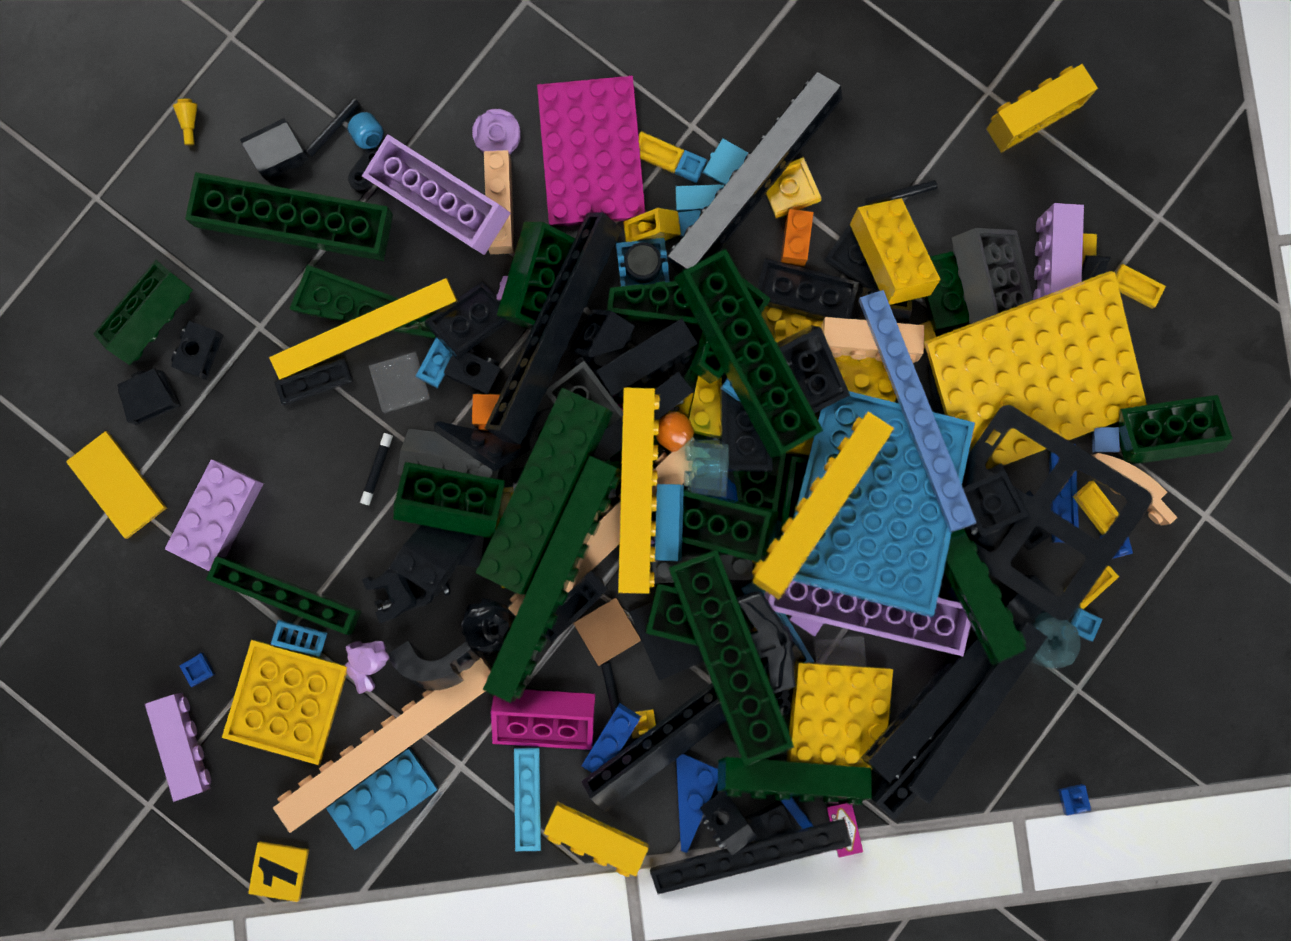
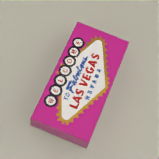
(845, 811)

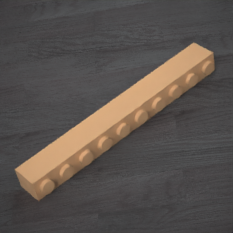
(669, 470)
(379, 747)

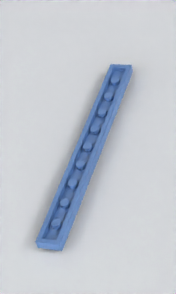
(917, 411)

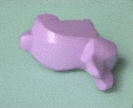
(363, 661)

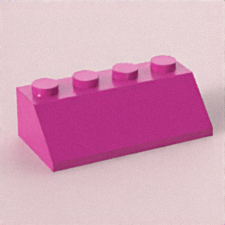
(545, 720)

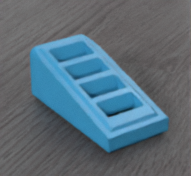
(296, 647)

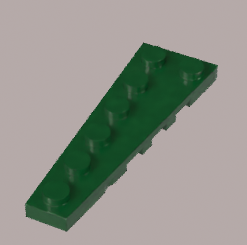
(344, 300)

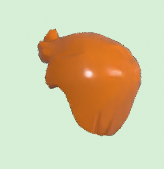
(674, 431)

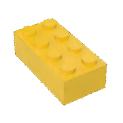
(1041, 107)
(894, 251)

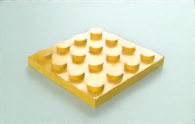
(285, 702)
(838, 712)

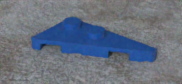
(695, 786)

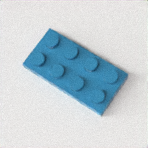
(382, 798)

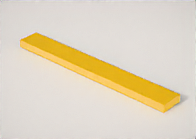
(363, 328)

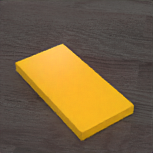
(116, 484)

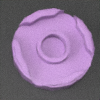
(496, 131)

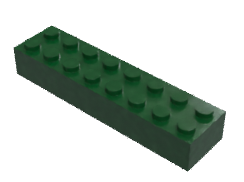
(289, 216)
(748, 353)
(544, 491)
(730, 658)

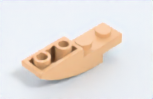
(1158, 511)

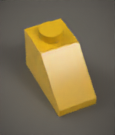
(653, 225)

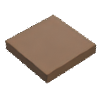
(607, 631)

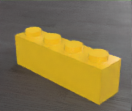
(596, 839)

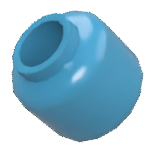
(365, 130)

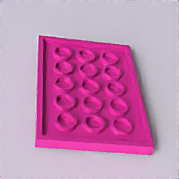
(590, 150)

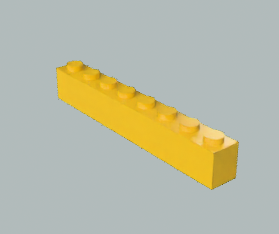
(636, 490)
(822, 506)

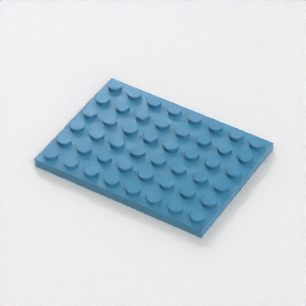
(890, 531)

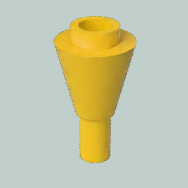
(186, 115)

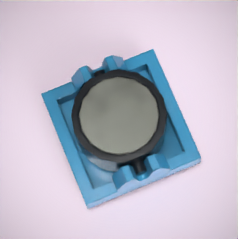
(642, 262)

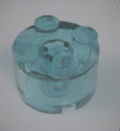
(1065, 646)

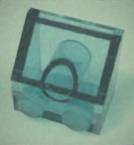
(707, 467)

